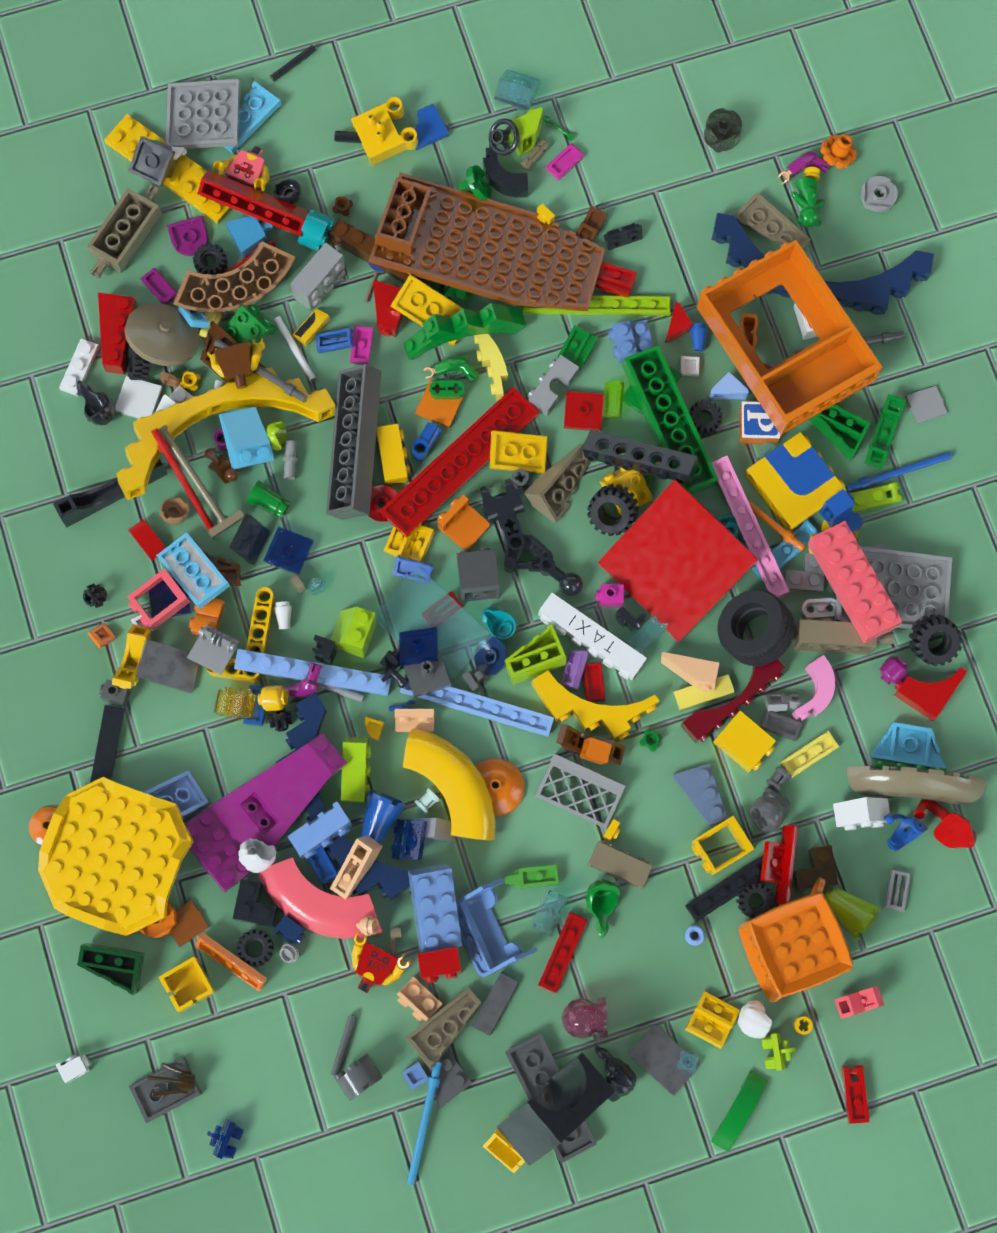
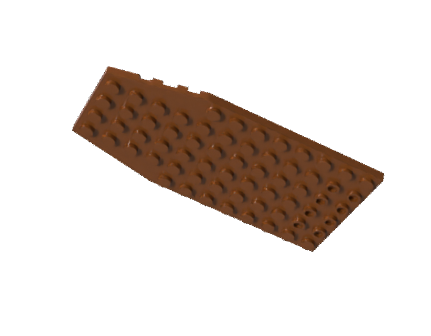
(484, 247)

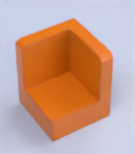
(595, 751)

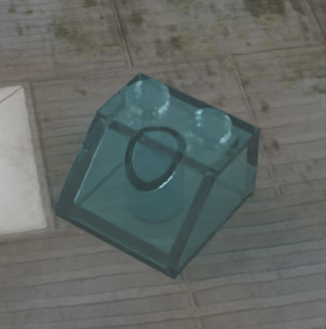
(516, 90)

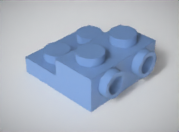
(629, 338)

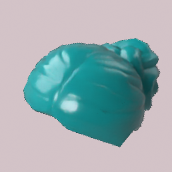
(499, 623)

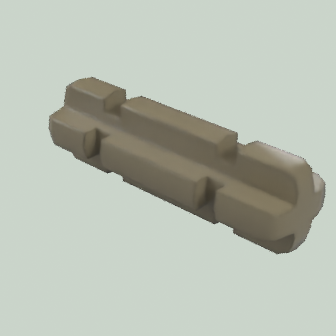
(534, 154)

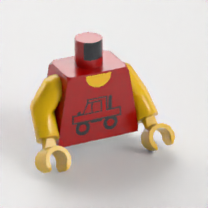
(375, 964)

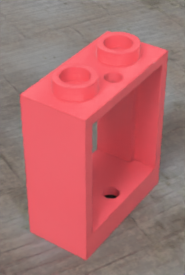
(168, 612)

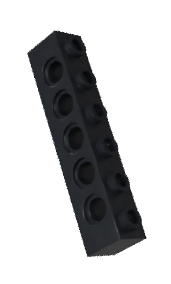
(633, 450)

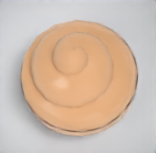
(368, 925)

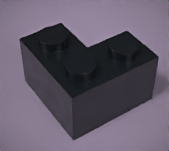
(248, 907)

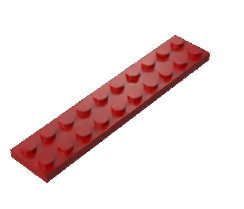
(456, 463)

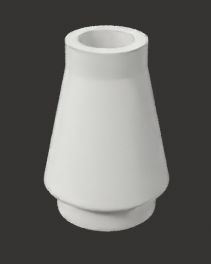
(283, 614)

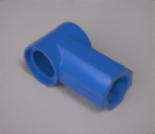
(425, 440)

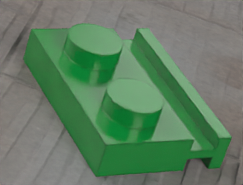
(578, 346)

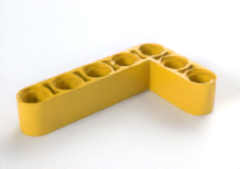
(253, 643)

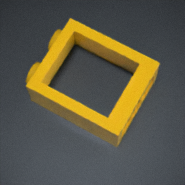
(739, 836)

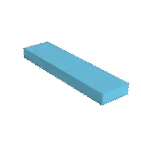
(786, 552)

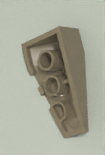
(554, 488)

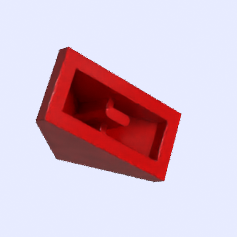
(679, 324)

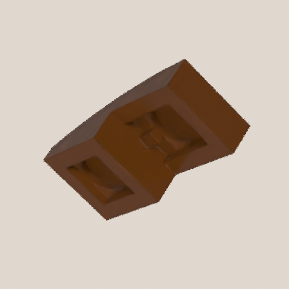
(592, 224)

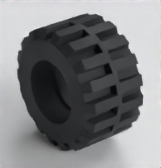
(602, 519)
(948, 646)

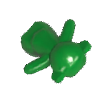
(807, 200)

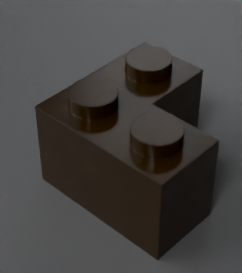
(822, 866)

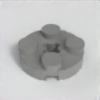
(875, 203)

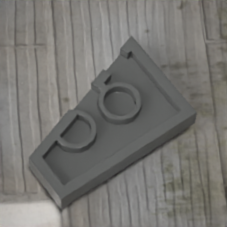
(452, 1080)

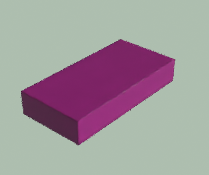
(159, 286)

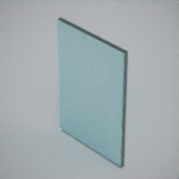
(424, 604)

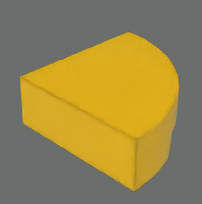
(374, 728)

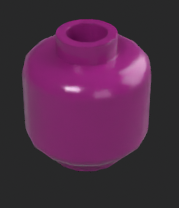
(893, 670)

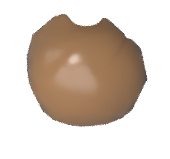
(174, 510)

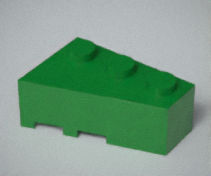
(841, 429)

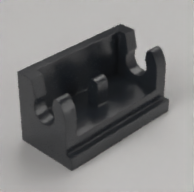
(326, 648)

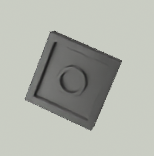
(427, 677)

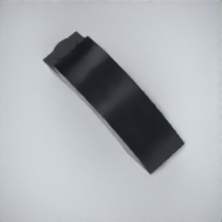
(503, 181)

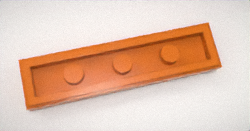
(230, 962)

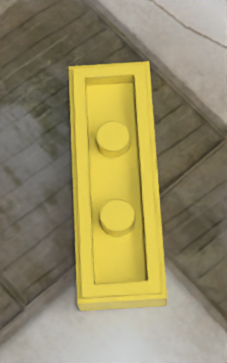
(694, 696)
(809, 754)

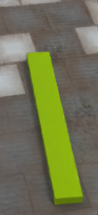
(615, 306)

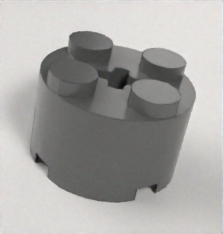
(358, 1077)

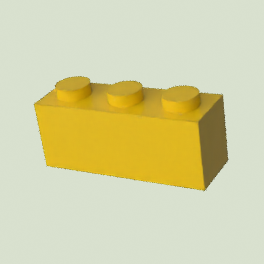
(393, 454)

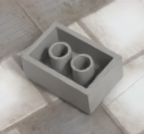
(318, 277)

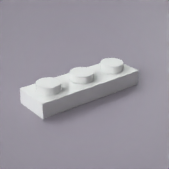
(79, 366)

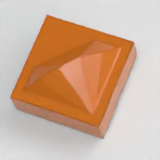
(101, 635)

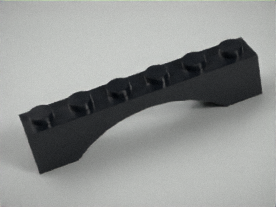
(81, 505)

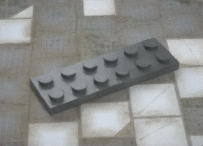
(535, 1066)

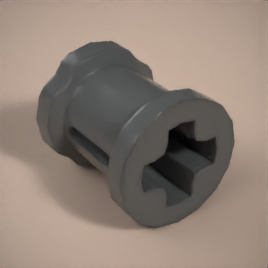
(524, 476)
(778, 779)

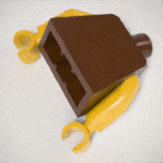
(237, 361)

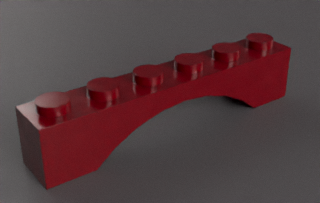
(703, 721)

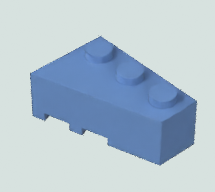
(320, 831)

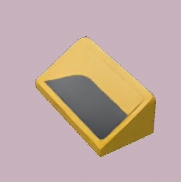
(311, 327)

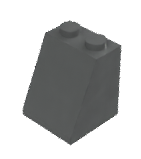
(478, 575)

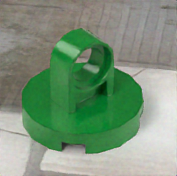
(476, 183)

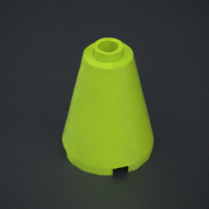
(851, 911)

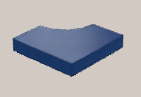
(429, 127)

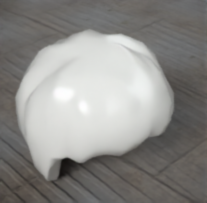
(256, 855)
(754, 1020)

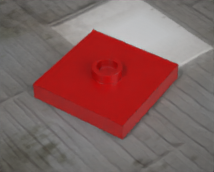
(583, 411)

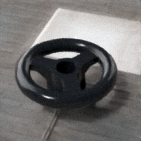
(500, 136)

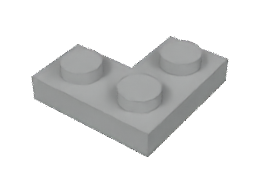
(808, 580)

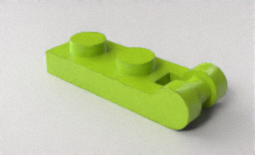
(876, 497)

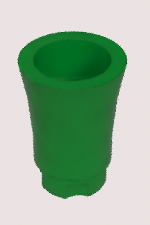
(268, 500)

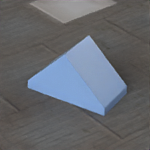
(728, 388)

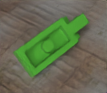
(534, 877)

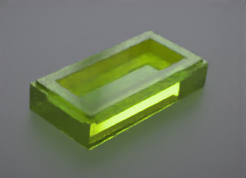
(613, 400)

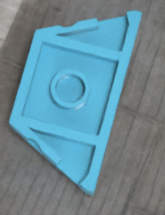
(909, 745)

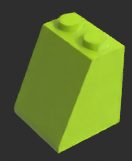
(354, 631)

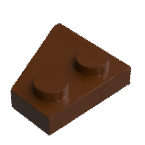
(229, 570)

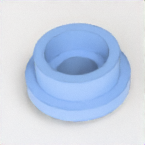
(701, 935)

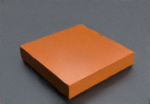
(438, 410)

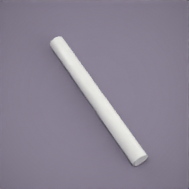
(295, 349)

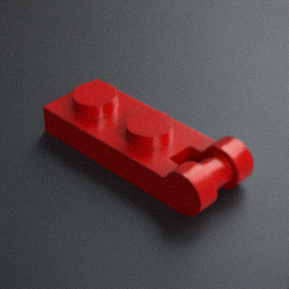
(855, 1094)

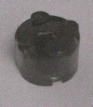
(722, 129)

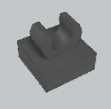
(474, 679)

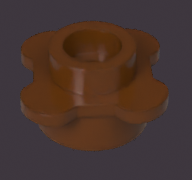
(342, 201)

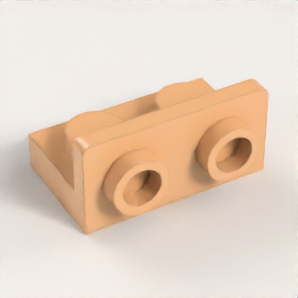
(414, 718)
(418, 999)

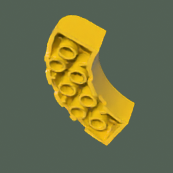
(456, 779)

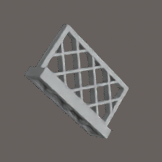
(587, 775)

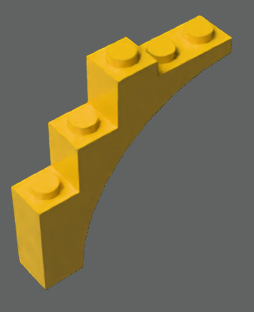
(614, 718)

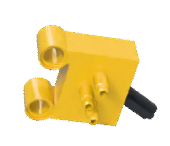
(378, 133)

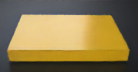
(518, 451)

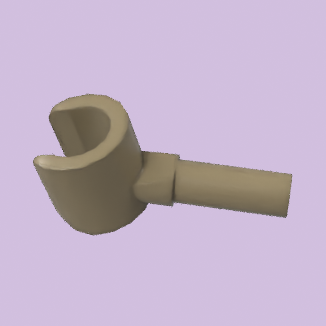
(394, 933)

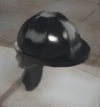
(98, 406)
(617, 1074)

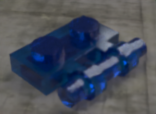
(413, 841)

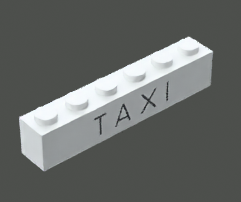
(591, 636)

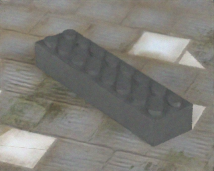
(353, 442)

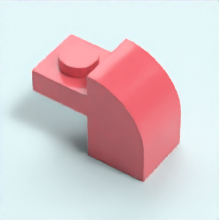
(859, 1002)

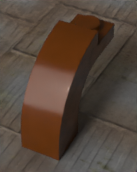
(573, 740)

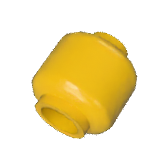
(273, 698)

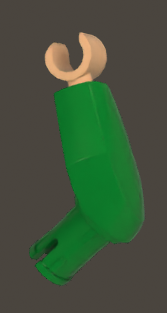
(455, 364)

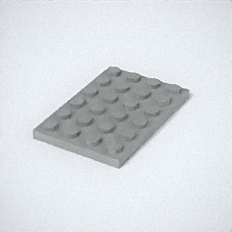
(913, 582)

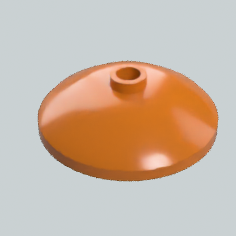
(510, 782)

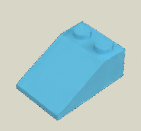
(245, 438)

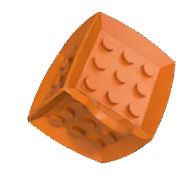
(796, 945)

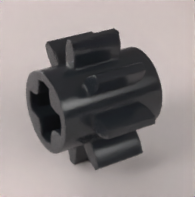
(94, 595)
(280, 720)

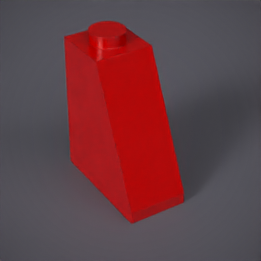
(387, 317)

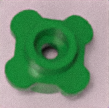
(650, 735)

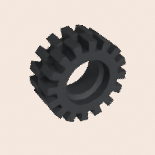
(210, 251)
(137, 366)
(712, 410)
(745, 894)
(242, 948)

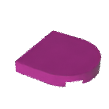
(188, 235)

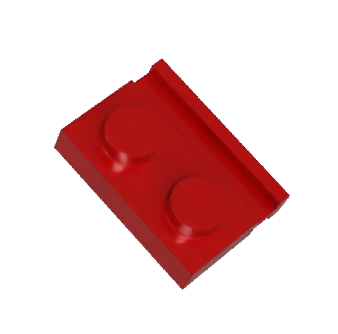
(615, 279)

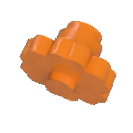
(838, 151)

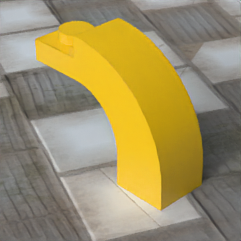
(127, 671)

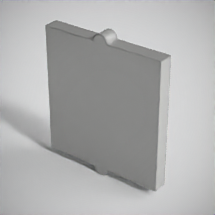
(926, 404)

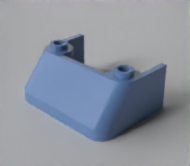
(482, 933)

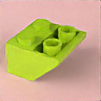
(529, 130)

